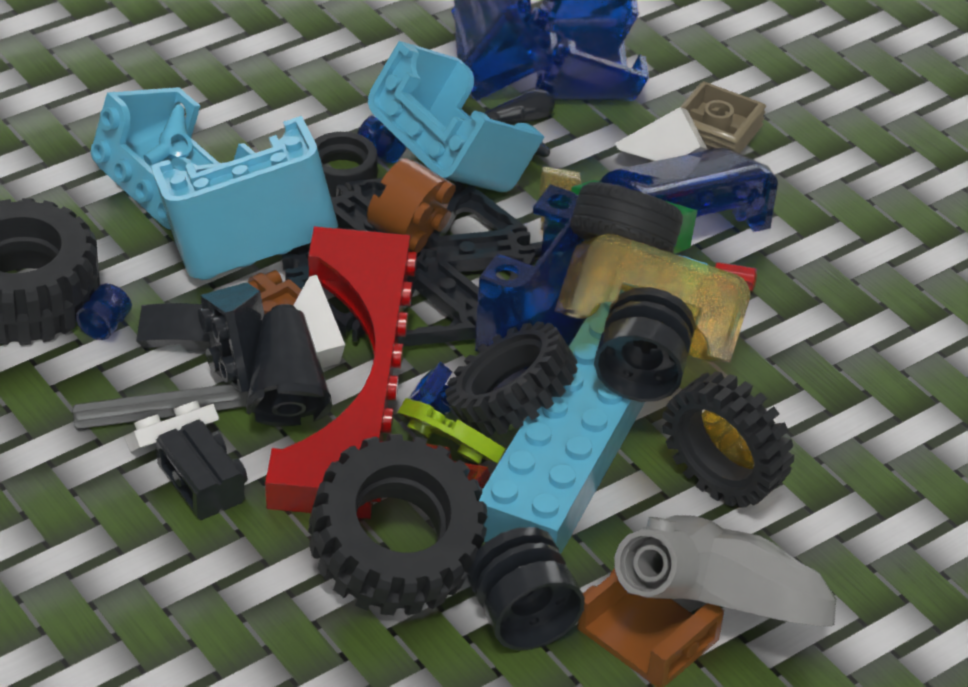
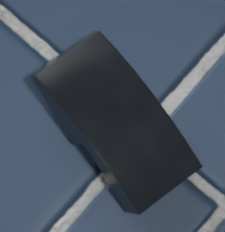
(171, 325)

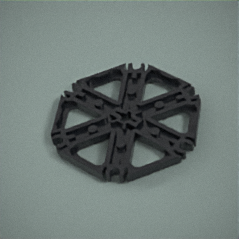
(437, 263)

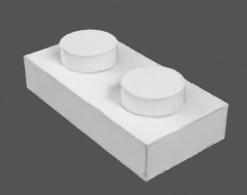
(150, 428)

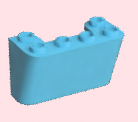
(131, 128)

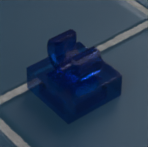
(432, 388)

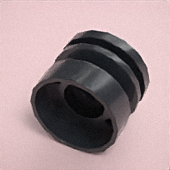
(645, 344)
(525, 588)

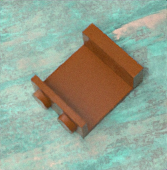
(648, 633)

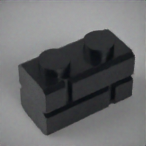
(201, 469)

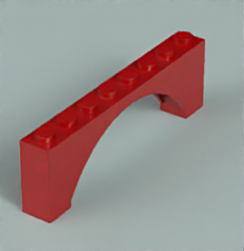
(370, 278)

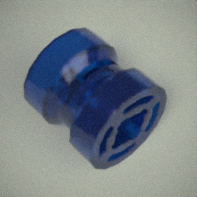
(386, 143)
(104, 311)

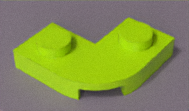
(473, 444)

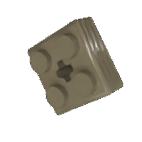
(724, 116)

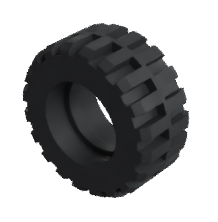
(65, 276)
(412, 474)

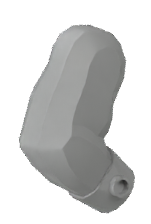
(723, 568)

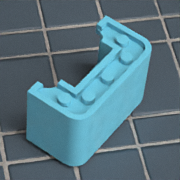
(422, 104)
(247, 205)

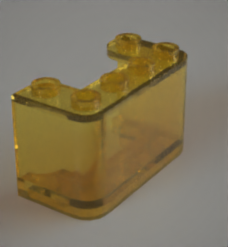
(616, 263)

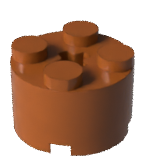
(411, 203)

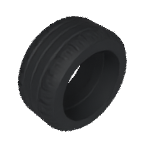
(627, 213)

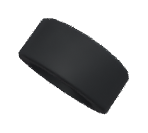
(349, 147)

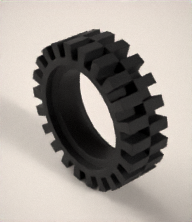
(549, 370)
(752, 422)

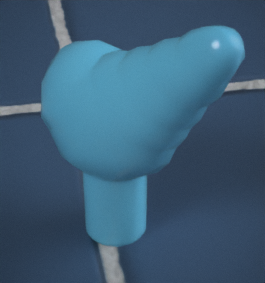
(173, 140)

